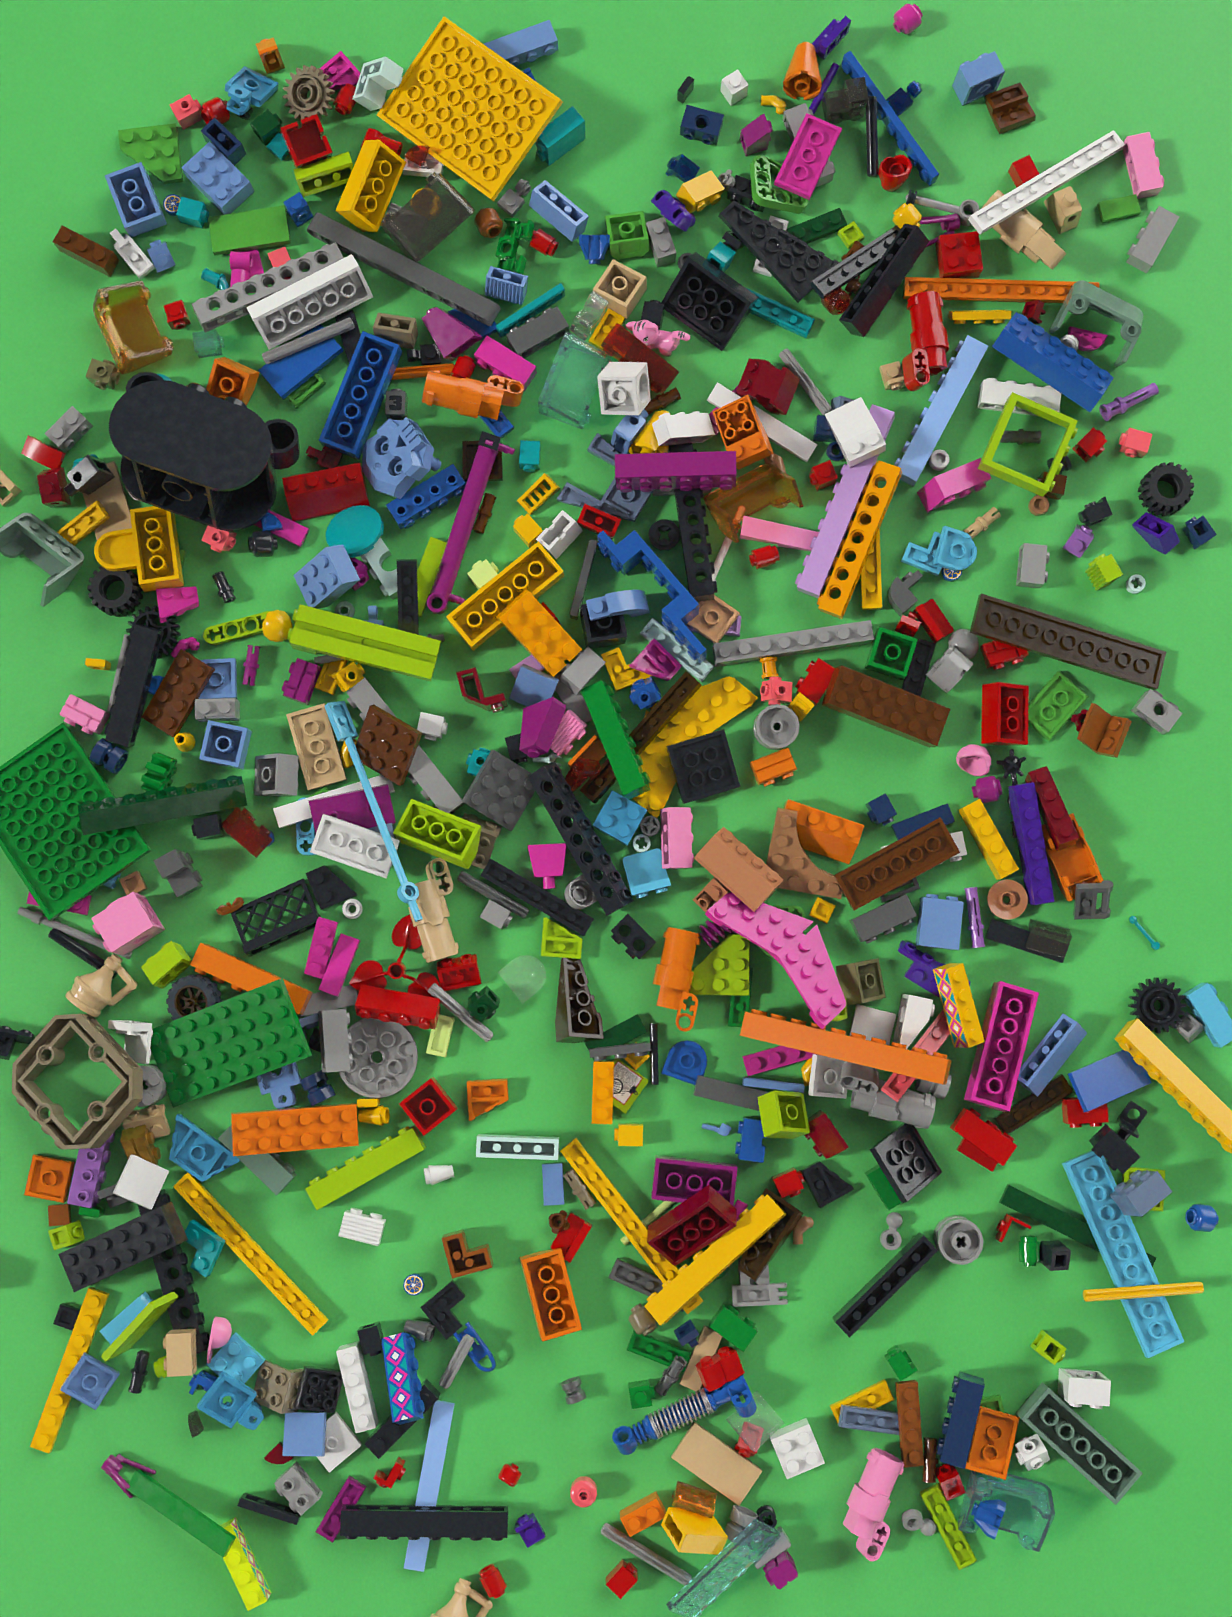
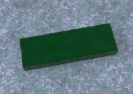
(620, 1033)

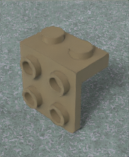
(488, 837)
(277, 1387)

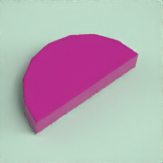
(1087, 339)

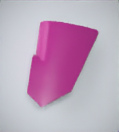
(245, 265)

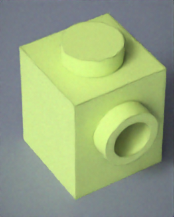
(482, 573)

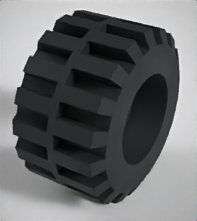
(1177, 478)
(123, 604)

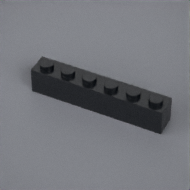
(884, 280)
(134, 685)
(884, 1284)

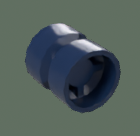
(107, 755)
(318, 1094)

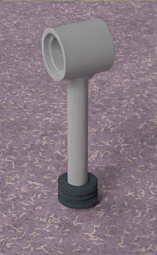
(967, 205)

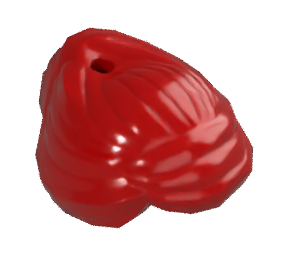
(894, 172)

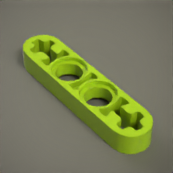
(242, 631)

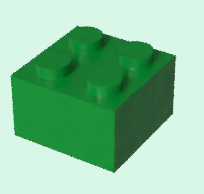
(891, 653)

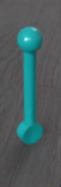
(1155, 945)

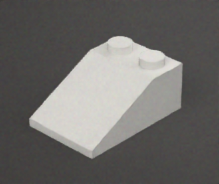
(856, 432)
(912, 1017)

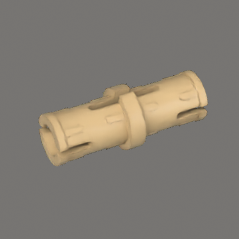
(982, 523)

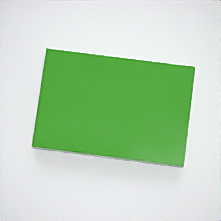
(1054, 705)

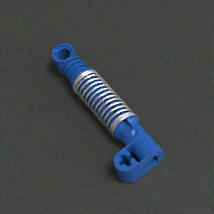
(683, 1412)

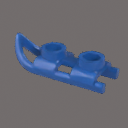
(478, 1351)

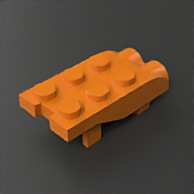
(1072, 864)

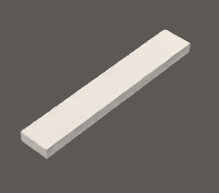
(775, 430)
(300, 810)

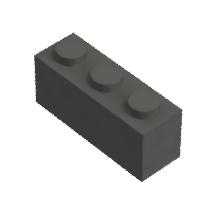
(537, 332)
(883, 919)

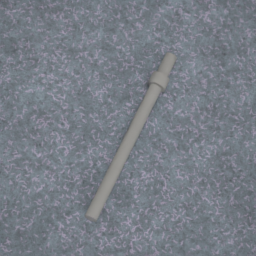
(39, 918)

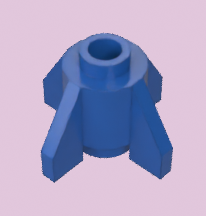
(594, 247)
(989, 1516)

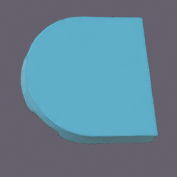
(955, 550)

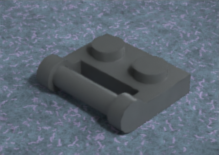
(1086, 900)

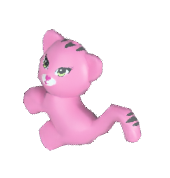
(653, 338)

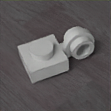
(511, 201)

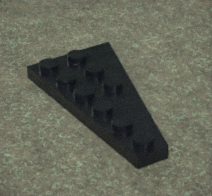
(780, 252)

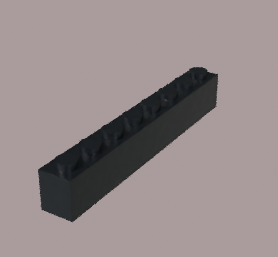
(424, 1521)

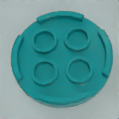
(356, 529)

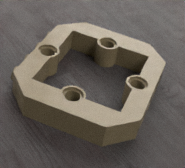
(37, 1057)

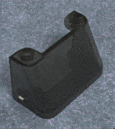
(427, 218)

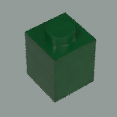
(266, 126)

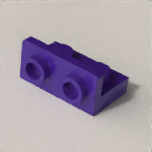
(831, 36)

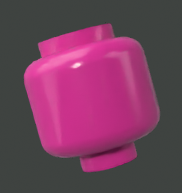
(907, 18)

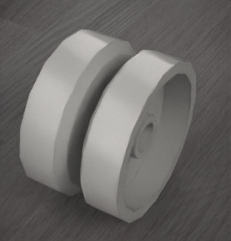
(767, 735)
(970, 1239)

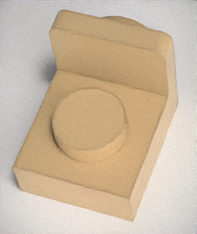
(892, 376)

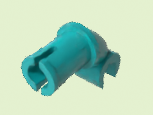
(215, 278)

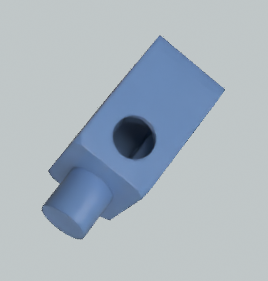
(627, 431)

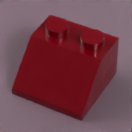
(825, 1136)

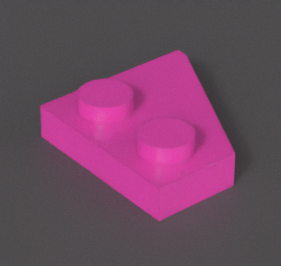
(656, 661)

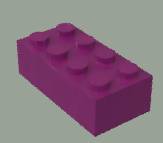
(681, 1178)

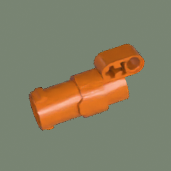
(472, 396)
(675, 973)

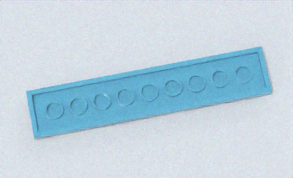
(1122, 1252)

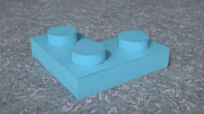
(922, 557)

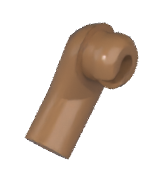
(776, 461)
(802, 1225)

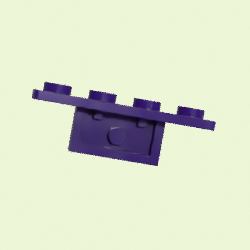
(922, 967)

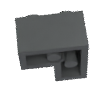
(177, 869)

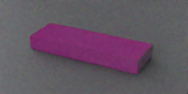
(349, 1494)

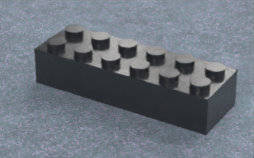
(123, 1246)

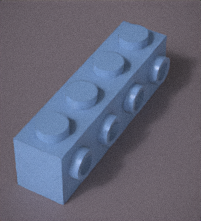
(1050, 1054)

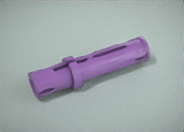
(974, 917)

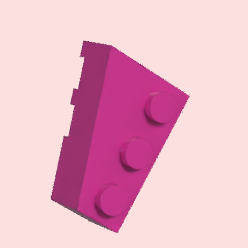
(952, 485)

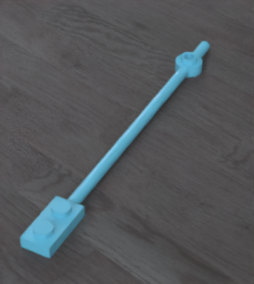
(345, 731)

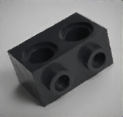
(637, 932)

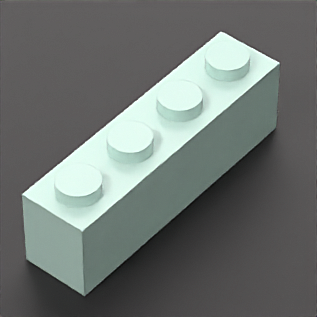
(517, 1147)

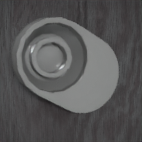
(579, 894)

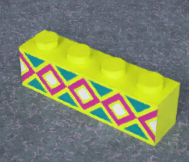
(245, 1568)

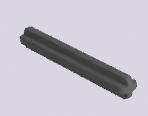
(493, 894)

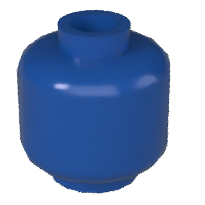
(1201, 1217)

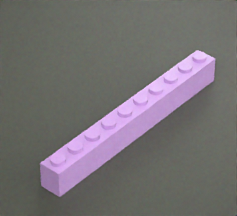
(839, 514)

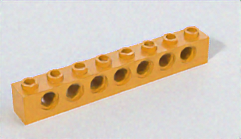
(880, 472)

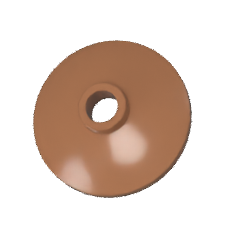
(1017, 899)

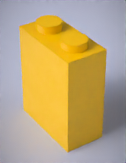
(693, 1532)

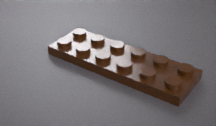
(896, 863)

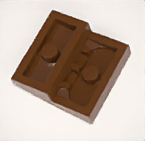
(1009, 108)

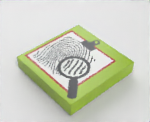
(627, 1085)

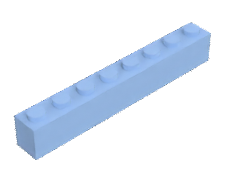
(941, 409)

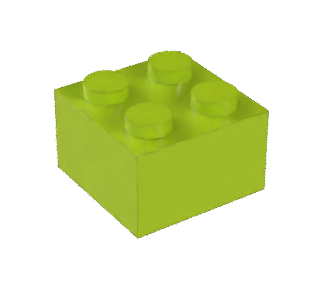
(783, 1114)

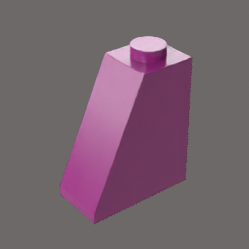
(449, 333)
(540, 726)

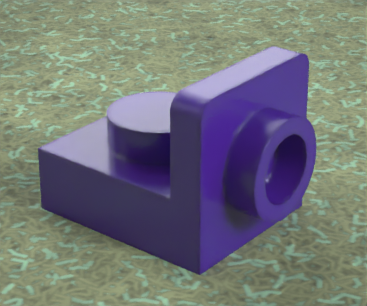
(529, 1529)

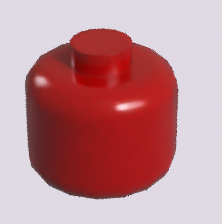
(510, 1474)

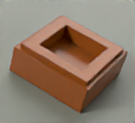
(59, 1214)

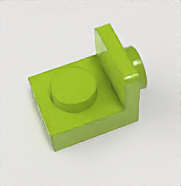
(66, 1235)

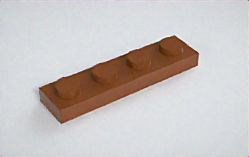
(909, 1423)

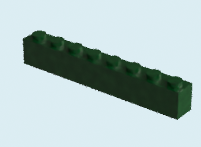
(162, 805)

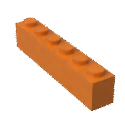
(243, 974)

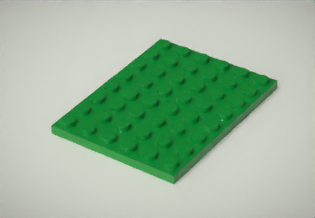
(44, 828)

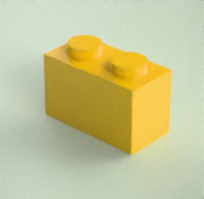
(700, 192)

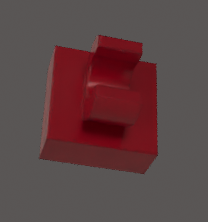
(1033, 310)

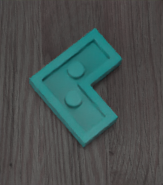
(208, 1246)

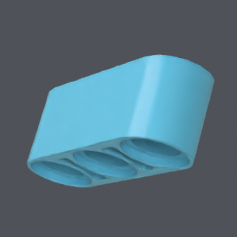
(121, 1321)

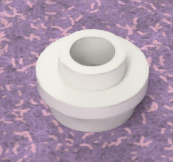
(346, 906)

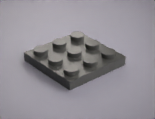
(500, 790)

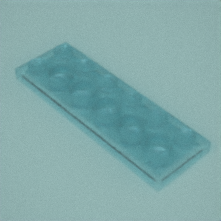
(724, 1569)

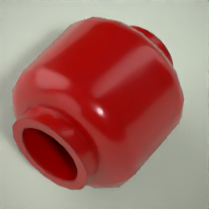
(216, 109)

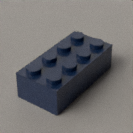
(962, 1418)

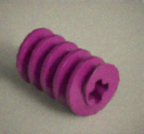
(712, 932)

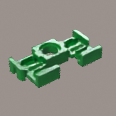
(514, 231)

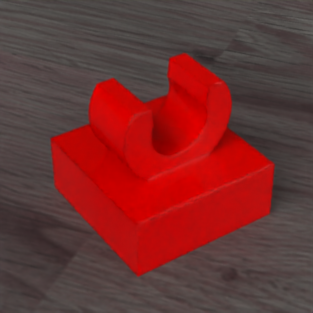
(908, 625)

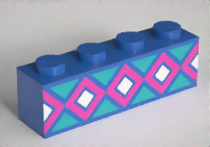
(402, 1378)

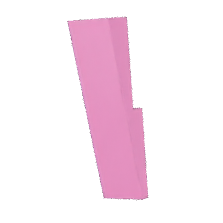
(776, 533)

